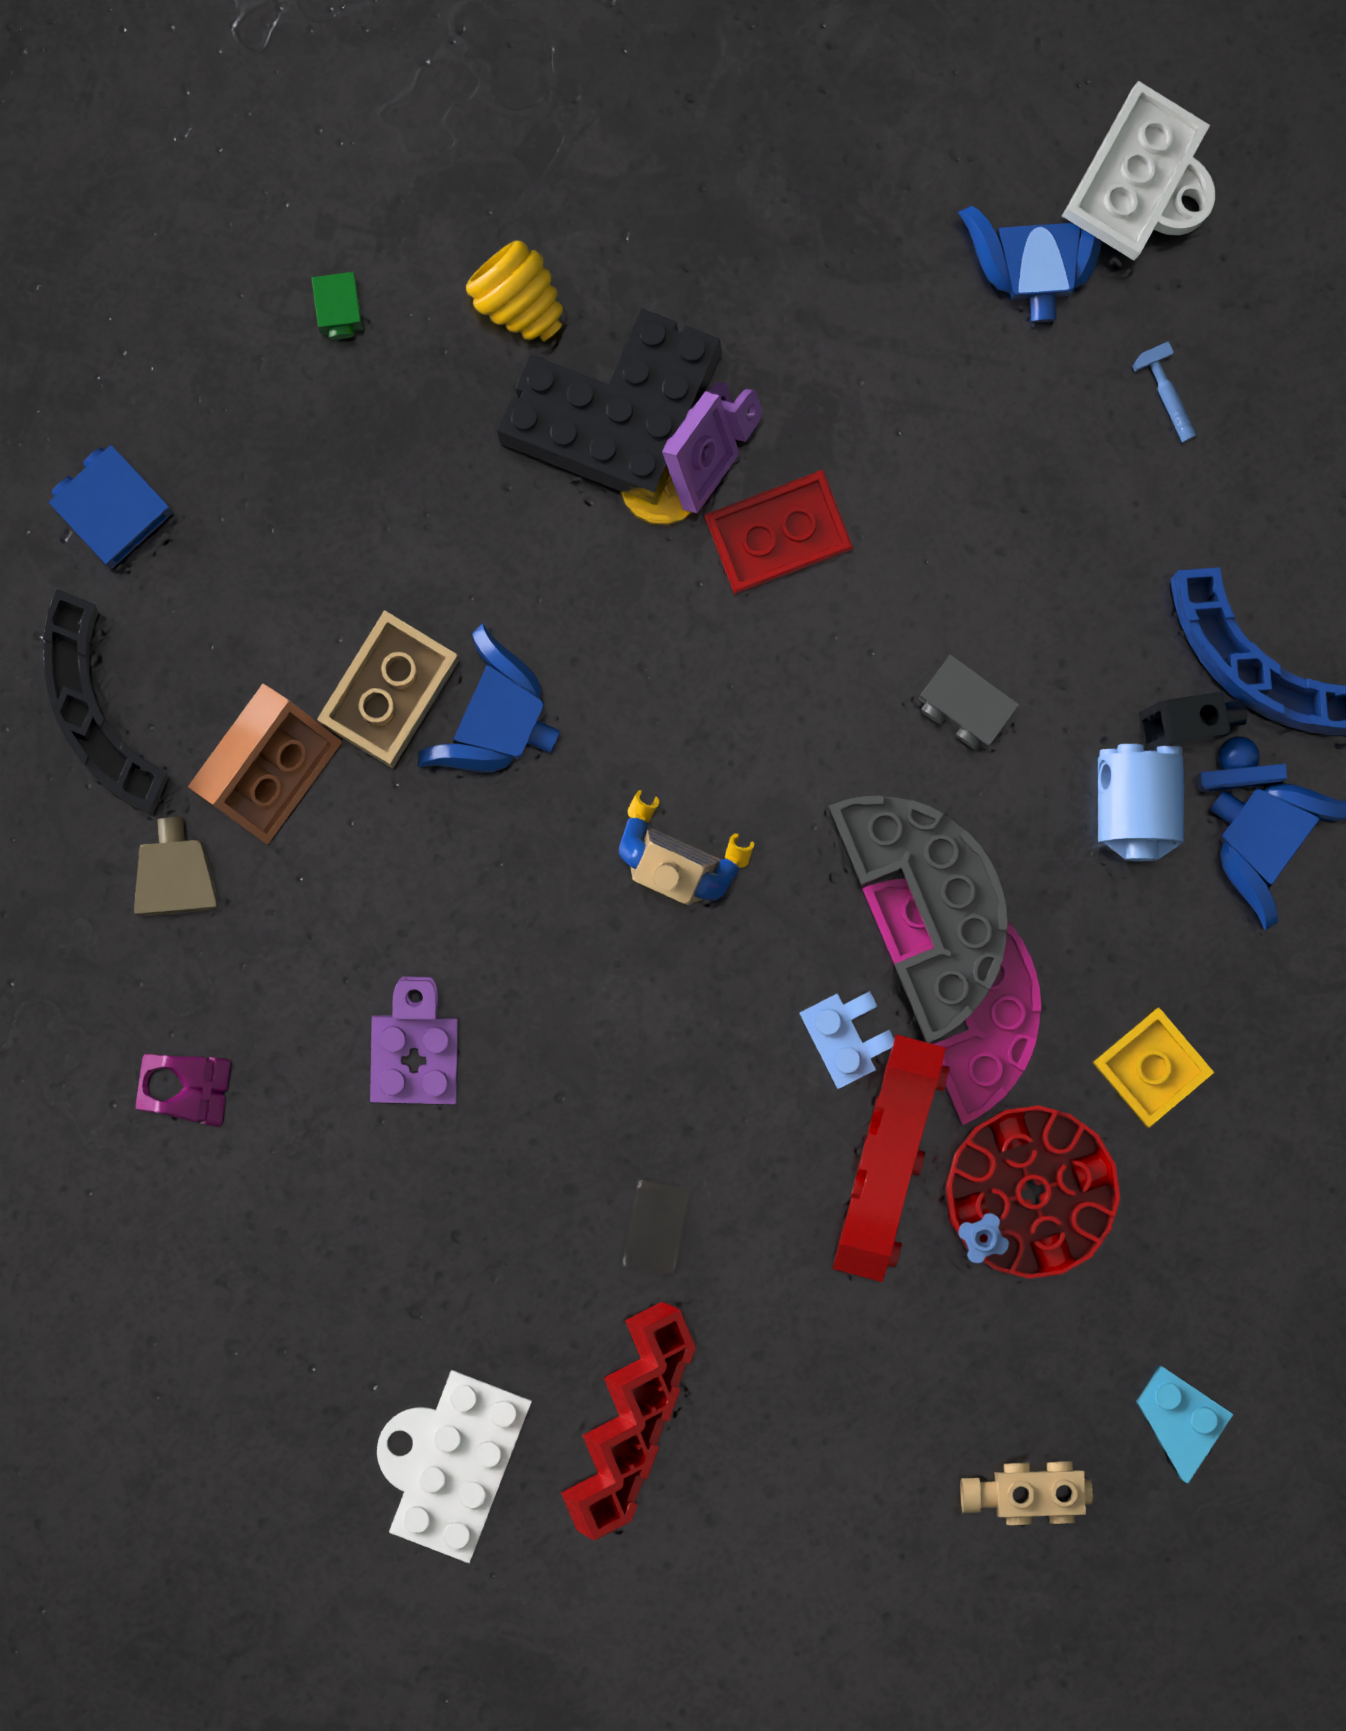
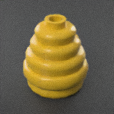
(517, 292)

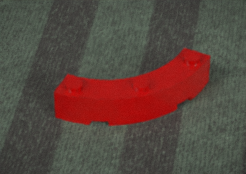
(890, 1158)

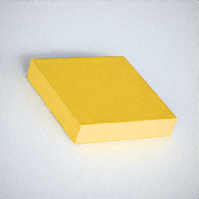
(1153, 1067)

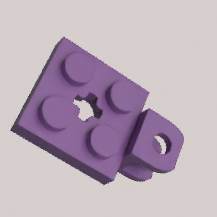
(706, 442)
(414, 1027)

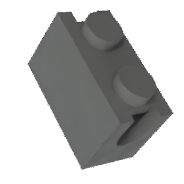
(966, 703)

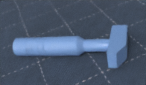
(1167, 389)

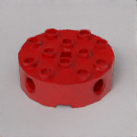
(1052, 1152)

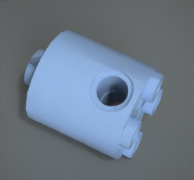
(1141, 801)

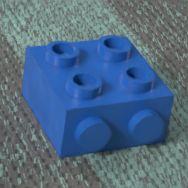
(109, 505)

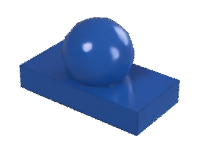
(1240, 768)

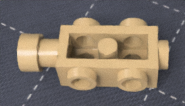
(1041, 1493)

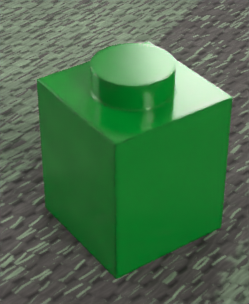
(337, 305)

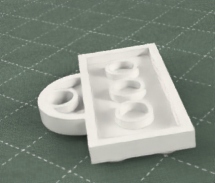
(1143, 175)
(452, 1463)

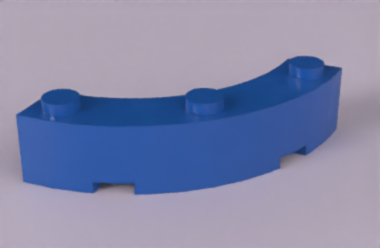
(1244, 667)

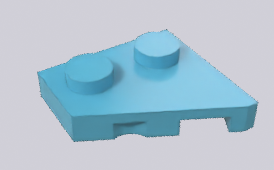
(1182, 1420)

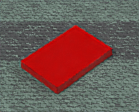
(778, 532)

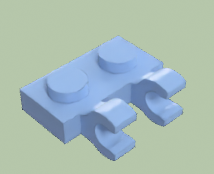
(838, 1040)

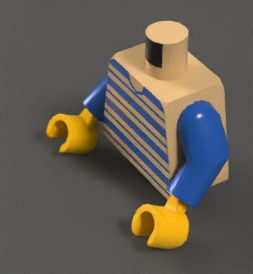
(673, 865)

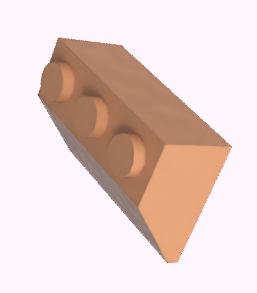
(265, 763)

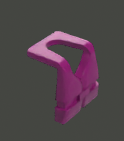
(201, 1092)

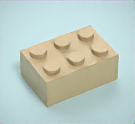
(388, 689)

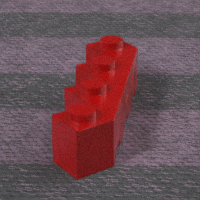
(628, 1444)

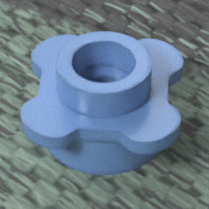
(972, 1232)

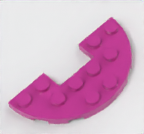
(1000, 1030)

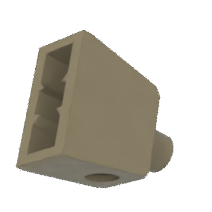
(174, 874)

